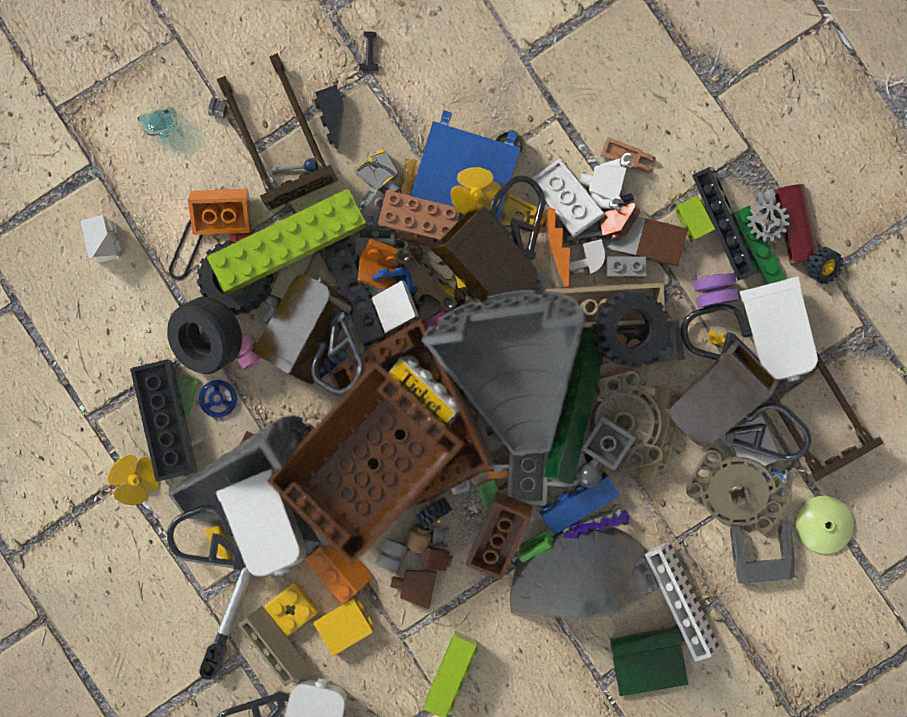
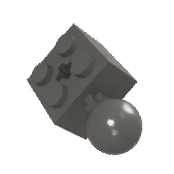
(589, 474)

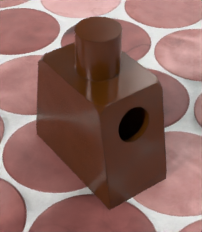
(416, 586)

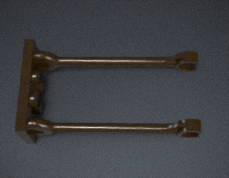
(307, 181)
(849, 454)

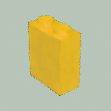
(344, 625)

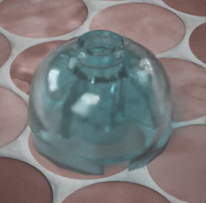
(158, 122)

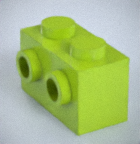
(694, 218)

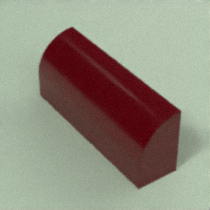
(800, 233)

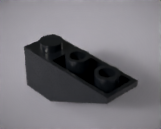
(332, 107)

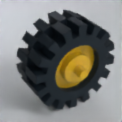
(824, 265)
(433, 512)

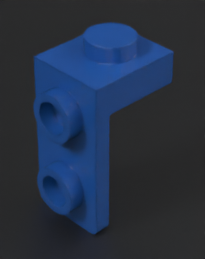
(399, 273)

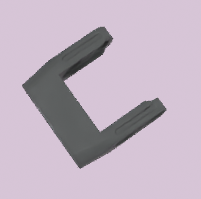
(765, 569)

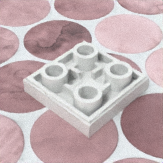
(395, 306)

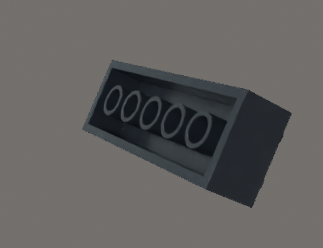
(163, 420)

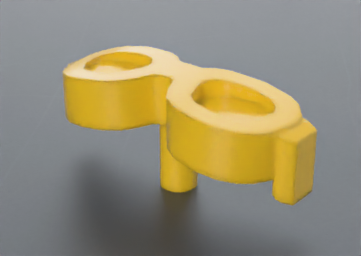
(714, 338)

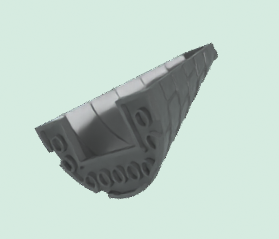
(512, 361)
(246, 460)
(583, 576)

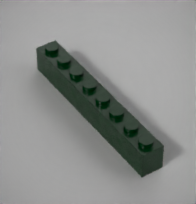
(575, 410)

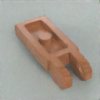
(615, 149)

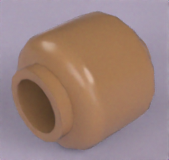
(418, 539)

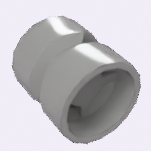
(391, 555)

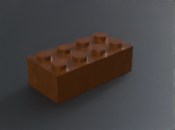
(499, 535)

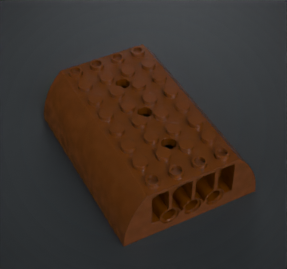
(339, 457)

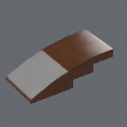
(651, 240)

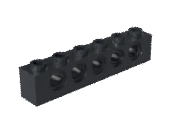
(725, 223)
(367, 334)

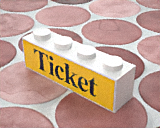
(426, 388)

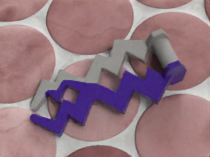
(620, 516)

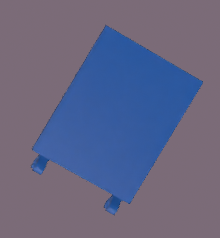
(455, 150)

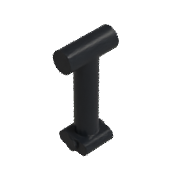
(368, 65)

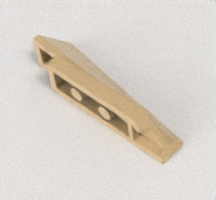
(667, 436)

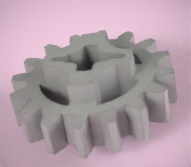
(778, 222)

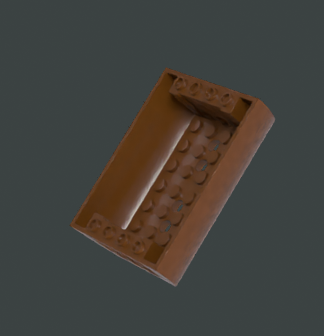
(474, 454)

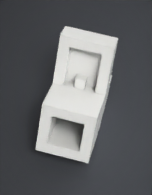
(593, 258)

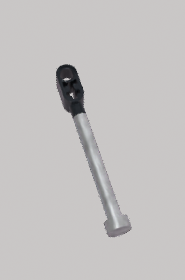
(225, 627)

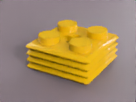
(287, 621)

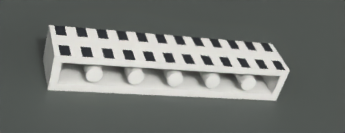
(682, 601)

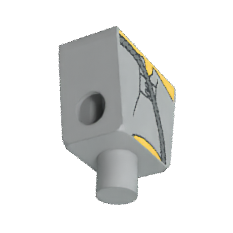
(378, 171)

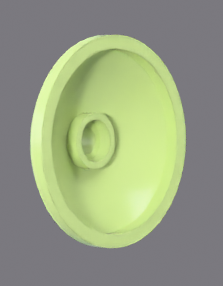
(812, 520)

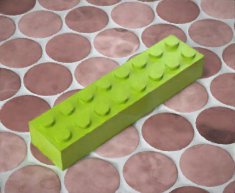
(286, 241)

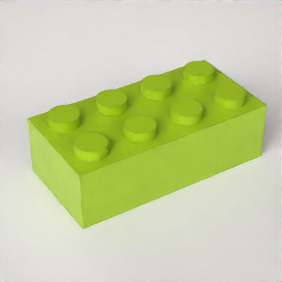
(449, 675)

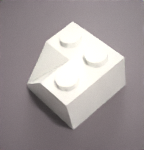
(101, 239)

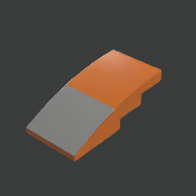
(559, 256)

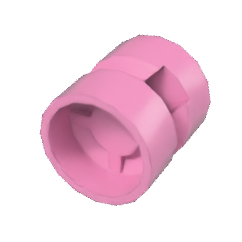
(246, 356)

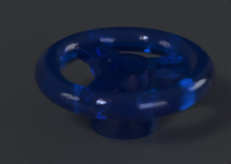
(216, 385)

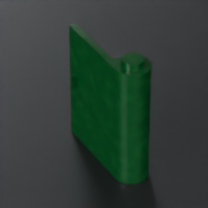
(649, 661)

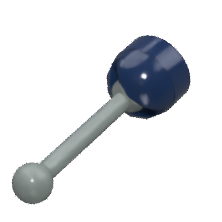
(309, 165)

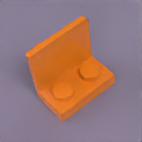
(374, 258)

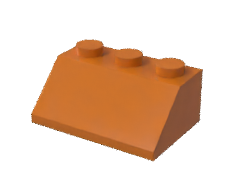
(219, 211)
(338, 573)

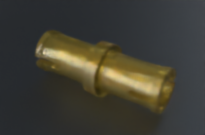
(408, 176)

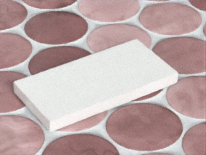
(569, 198)

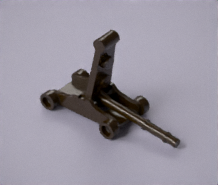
(427, 281)

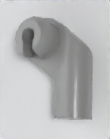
(273, 304)

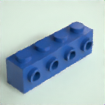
(577, 504)

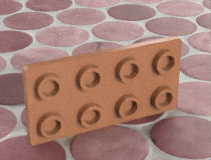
(416, 218)

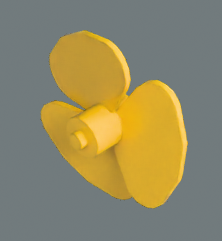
(479, 189)
(135, 474)

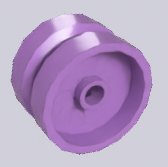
(716, 290)

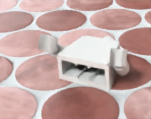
(608, 182)

